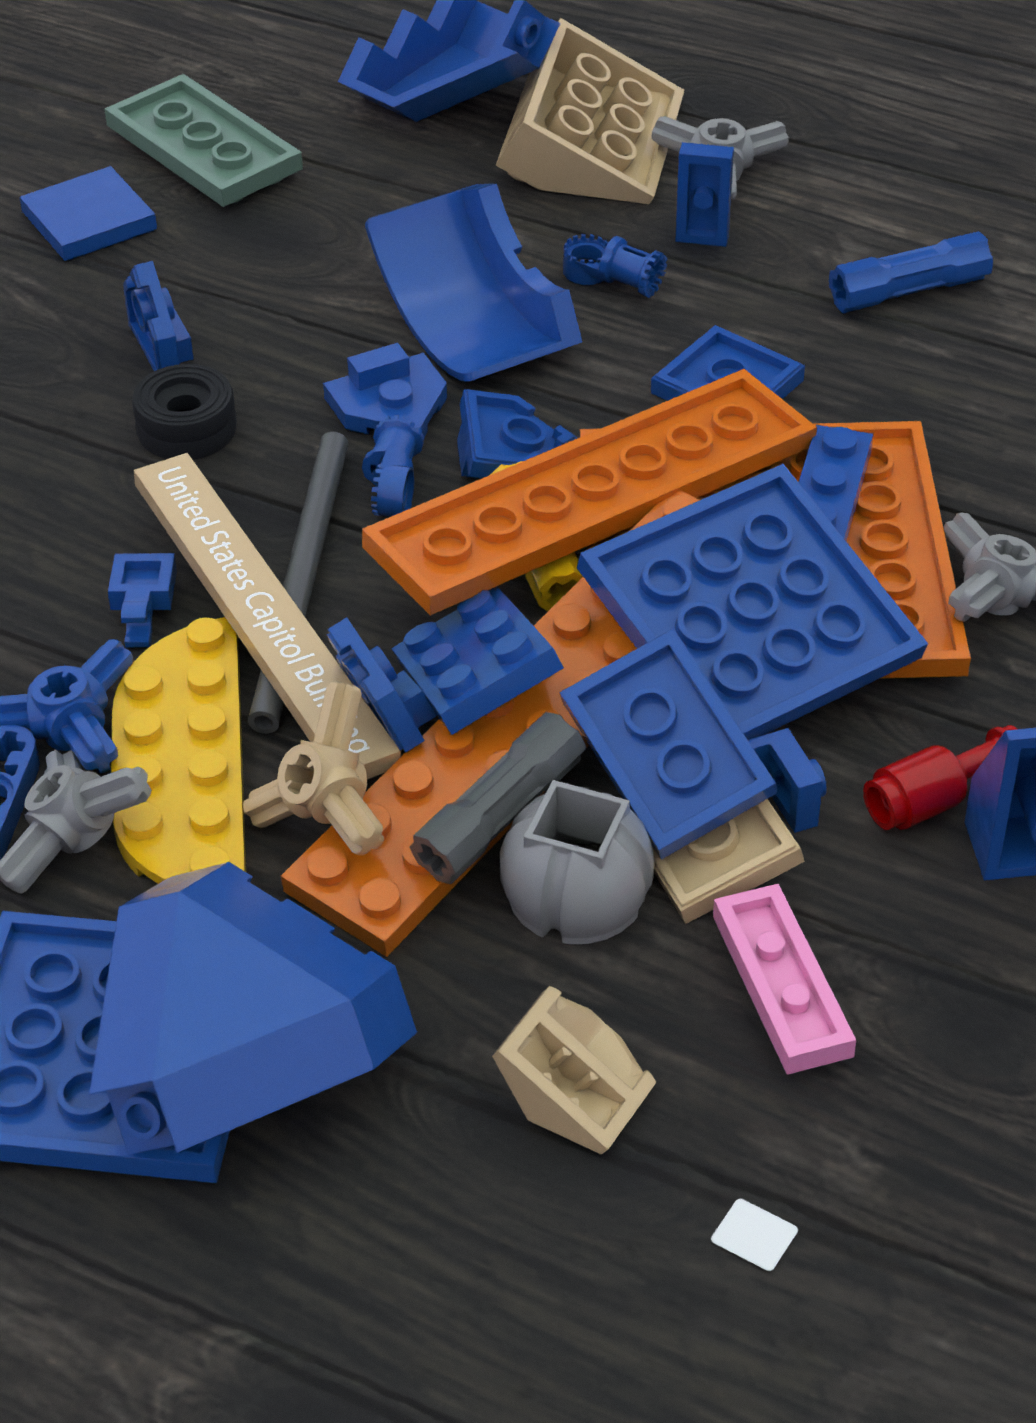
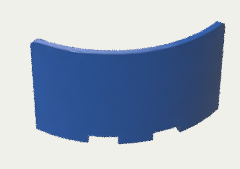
(465, 288)

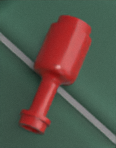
(924, 783)

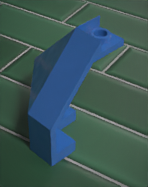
(449, 56)
(233, 1009)

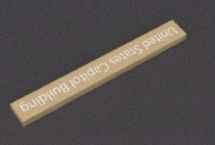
(256, 603)

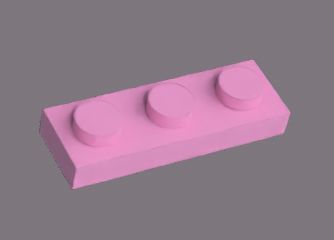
(784, 979)

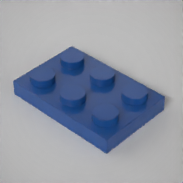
(476, 658)
(668, 743)

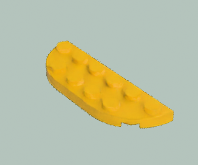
(183, 726)

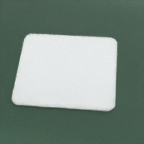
(754, 1234)

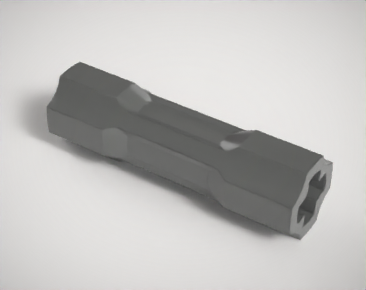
(467, 826)

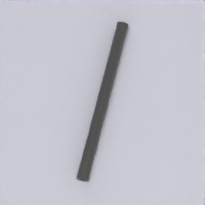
(304, 561)

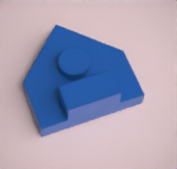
(155, 319)
(386, 385)
(501, 431)
(391, 696)

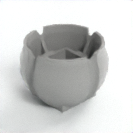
(569, 886)

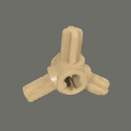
(323, 778)

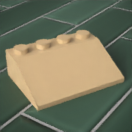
(589, 122)

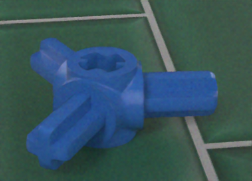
(68, 706)

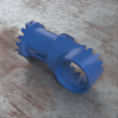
(614, 262)
(391, 465)

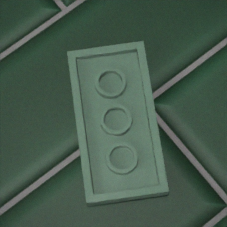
(204, 139)

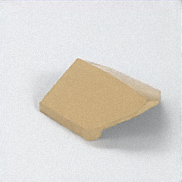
(572, 1072)

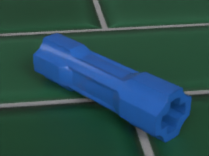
(879, 279)

